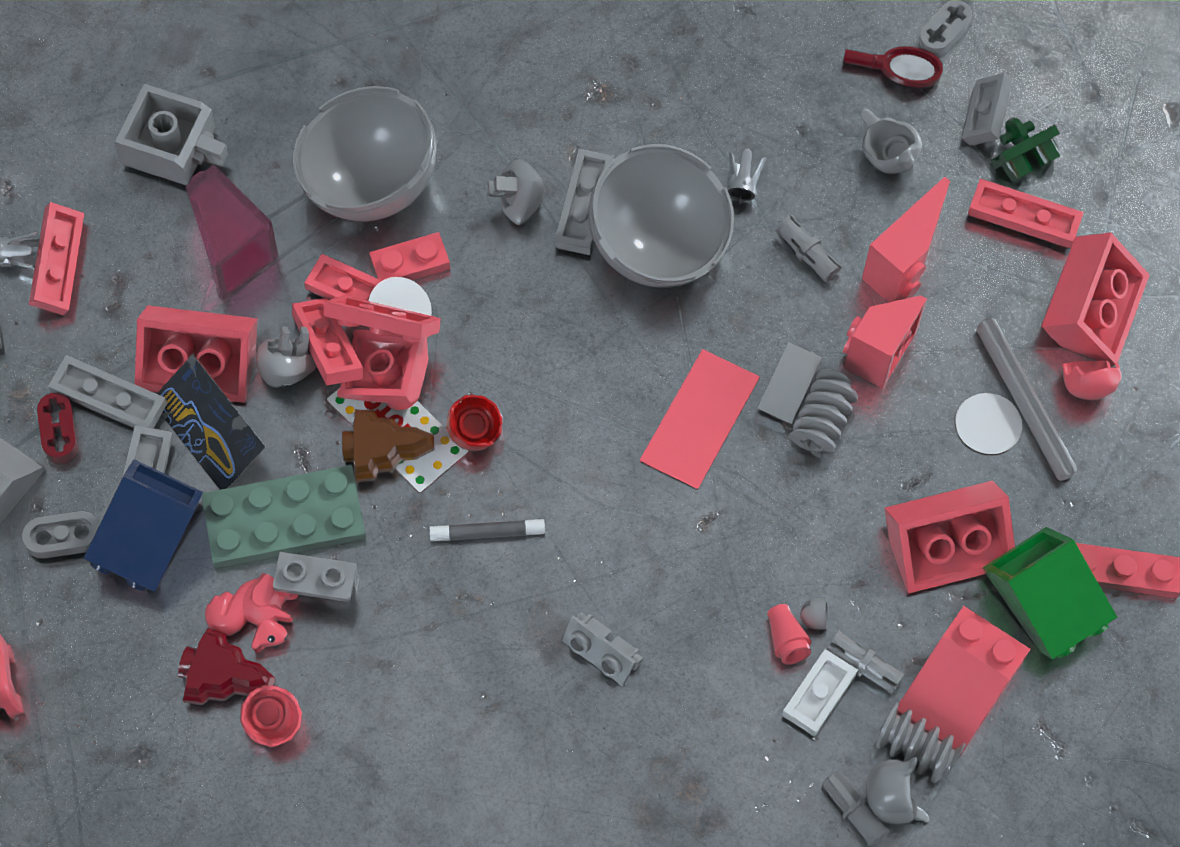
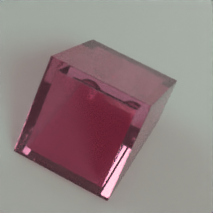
(231, 229)

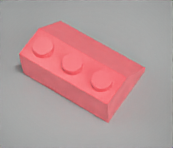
(1096, 298)
(218, 341)
(949, 535)

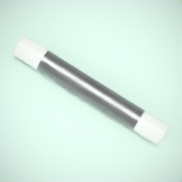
(487, 530)

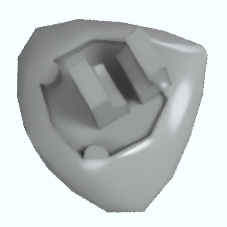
(520, 190)
(284, 361)

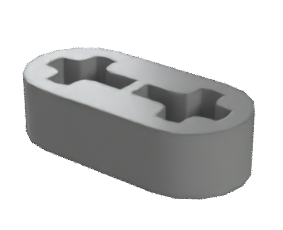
(939, 24)

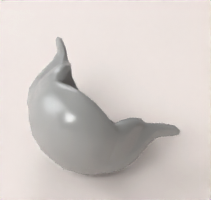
(890, 143)
(890, 792)

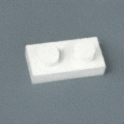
(819, 692)

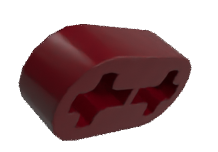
(65, 427)

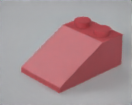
(900, 252)
(963, 677)

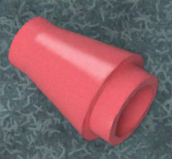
(788, 636)

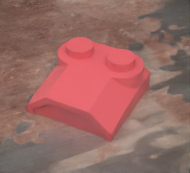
(391, 370)

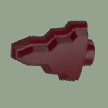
(219, 670)

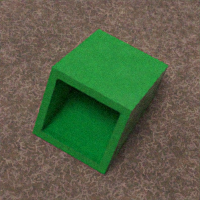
(1051, 592)

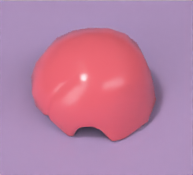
(1091, 379)
(270, 715)

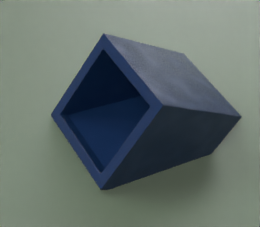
(142, 526)

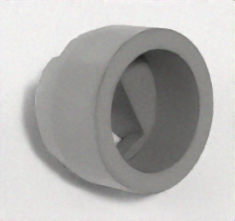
(815, 613)

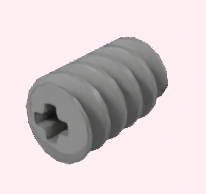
(824, 412)
(918, 744)

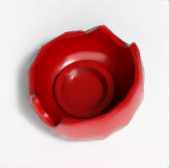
(474, 422)

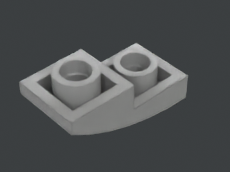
(789, 383)

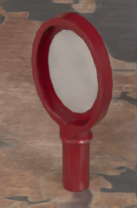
(901, 64)

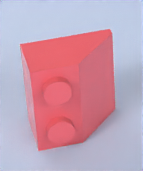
(882, 338)

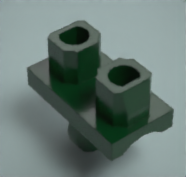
(1041, 145)

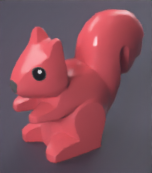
(255, 603)

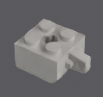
(169, 135)

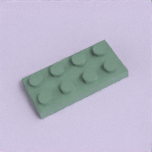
(283, 516)

